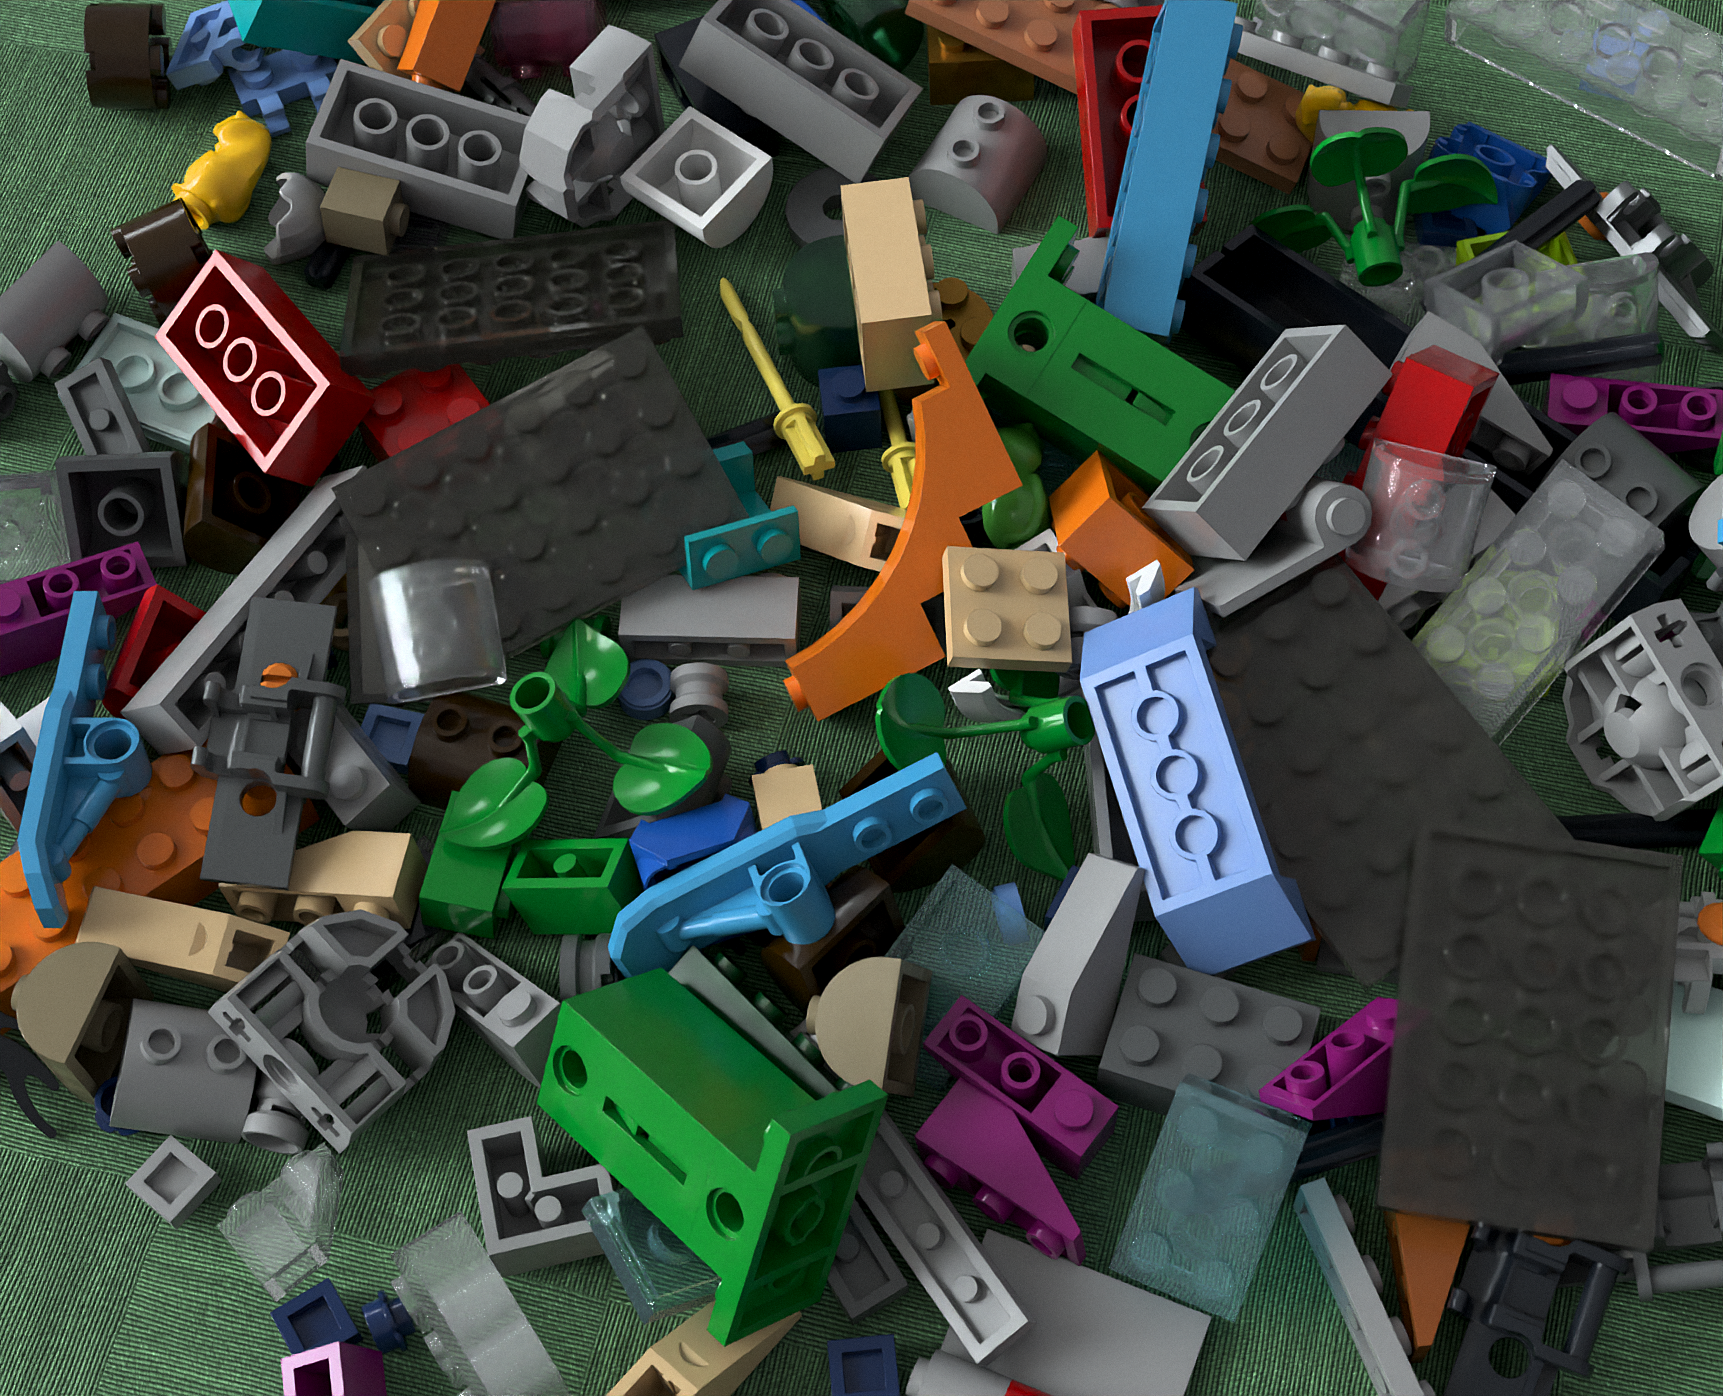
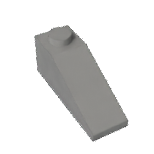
(1079, 964)

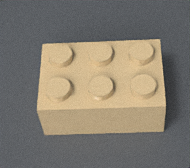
(889, 279)

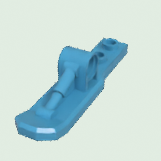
(76, 760)
(780, 872)

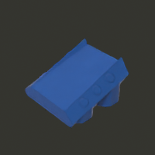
(1516, 173)
(688, 838)

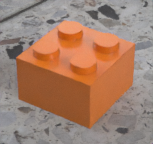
(1109, 533)

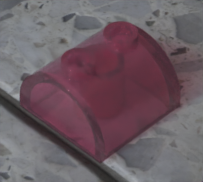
(544, 33)

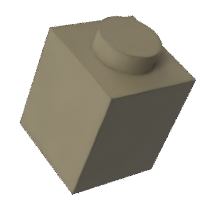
(364, 211)

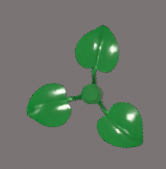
(1374, 245)
(584, 672)
(1034, 816)

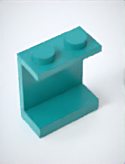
(747, 544)

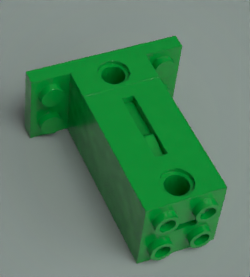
(1091, 375)
(712, 1141)

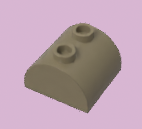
(78, 1012)
(873, 1022)

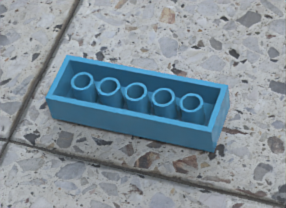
(1167, 163)

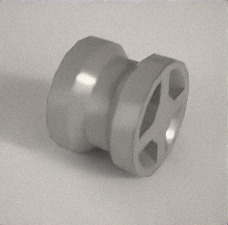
(699, 691)

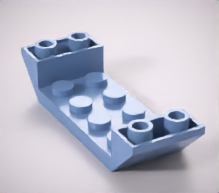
(1187, 789)

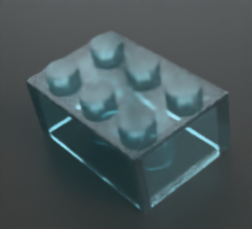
(1210, 1196)

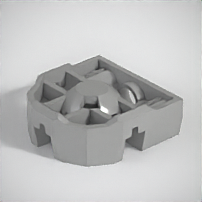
(597, 135)
(1649, 711)
(335, 1020)

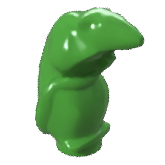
(1026, 510)

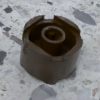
(127, 55)
(165, 254)

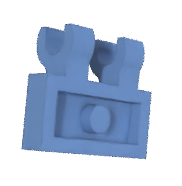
(209, 45)
(279, 81)

